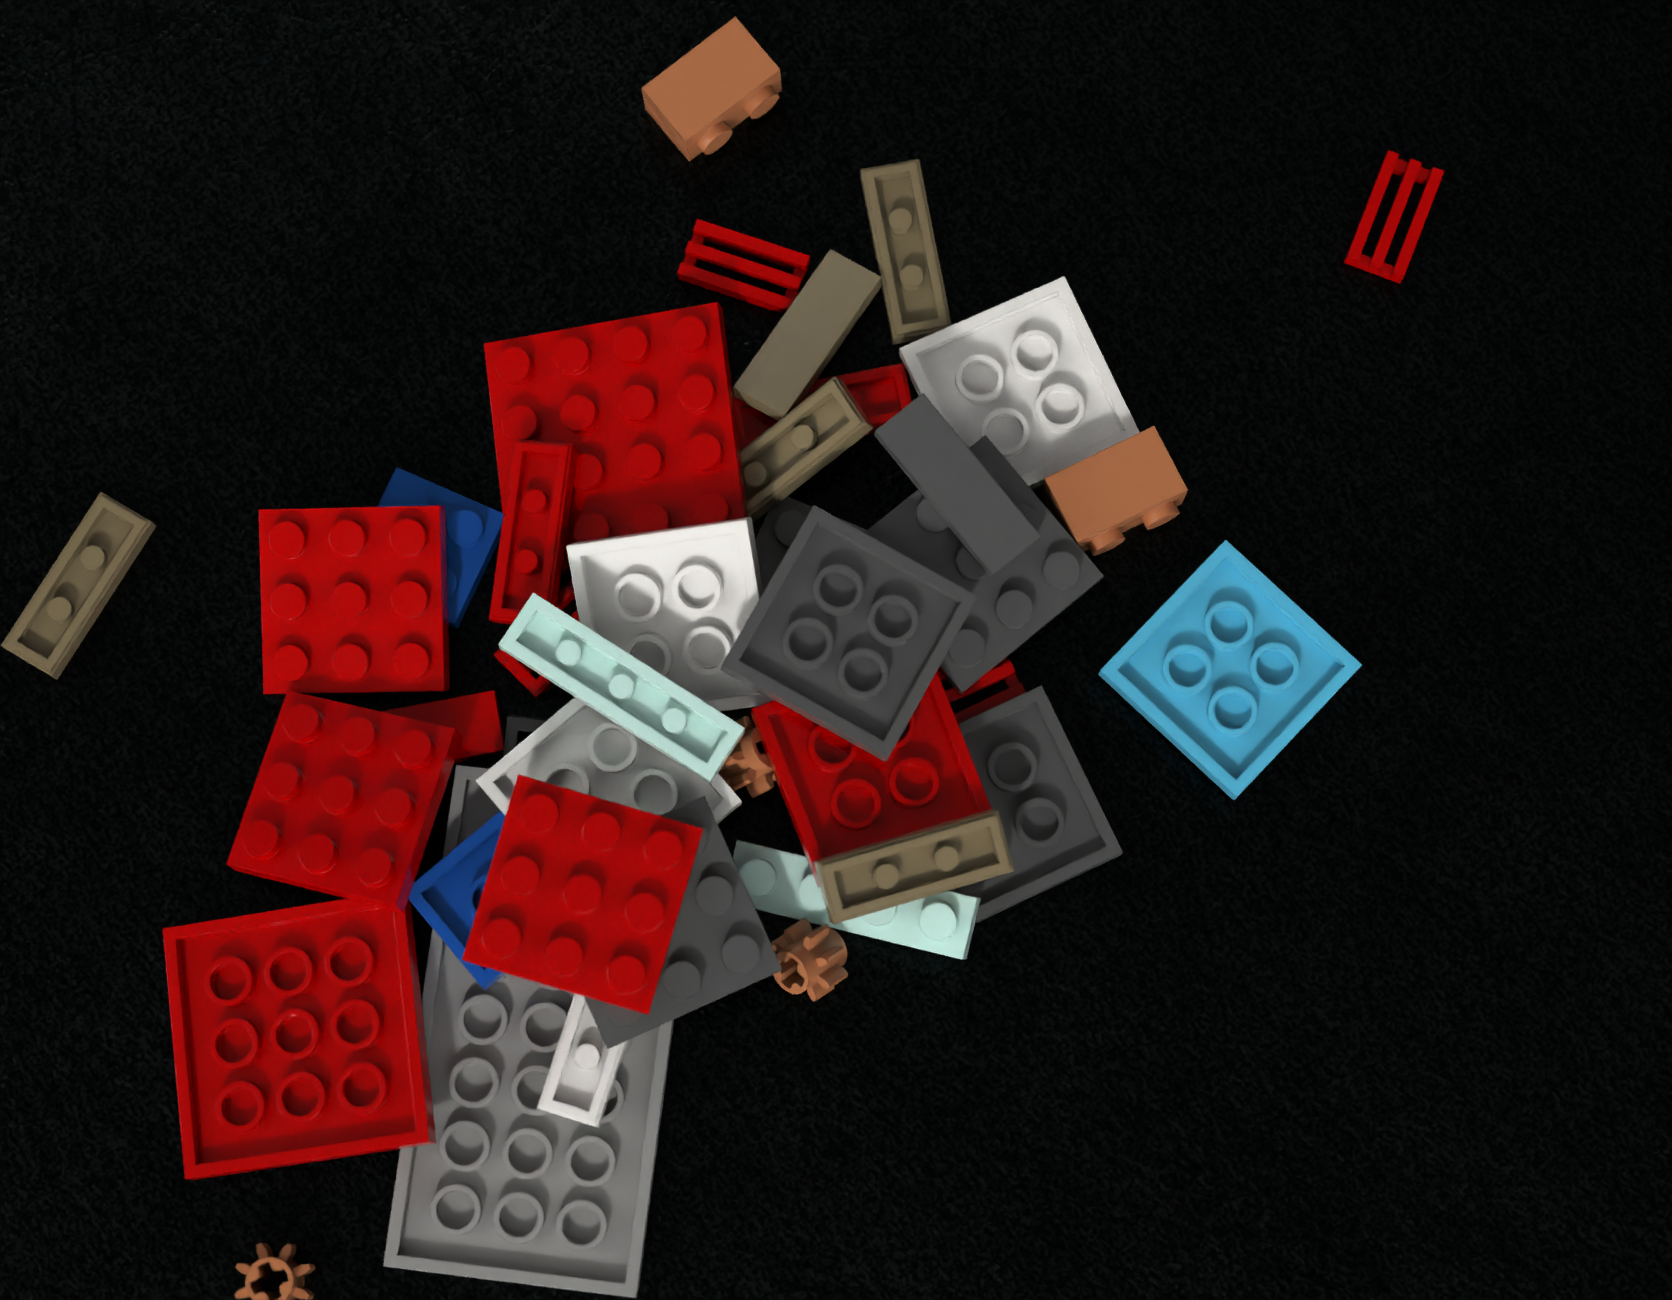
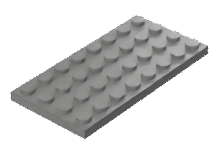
(507, 1183)

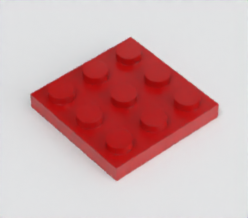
(354, 599)
(854, 799)
(345, 800)
(583, 894)

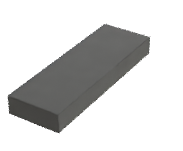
(957, 485)

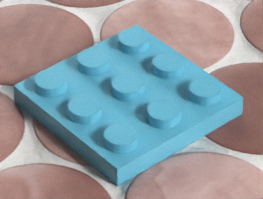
(1229, 669)

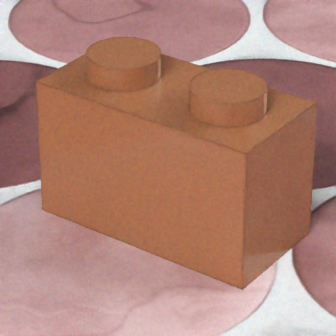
(713, 90)
(1116, 492)

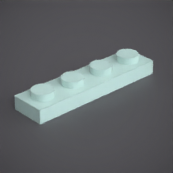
(621, 688)
(786, 886)

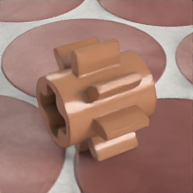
(748, 763)
(810, 959)
(260, 1272)

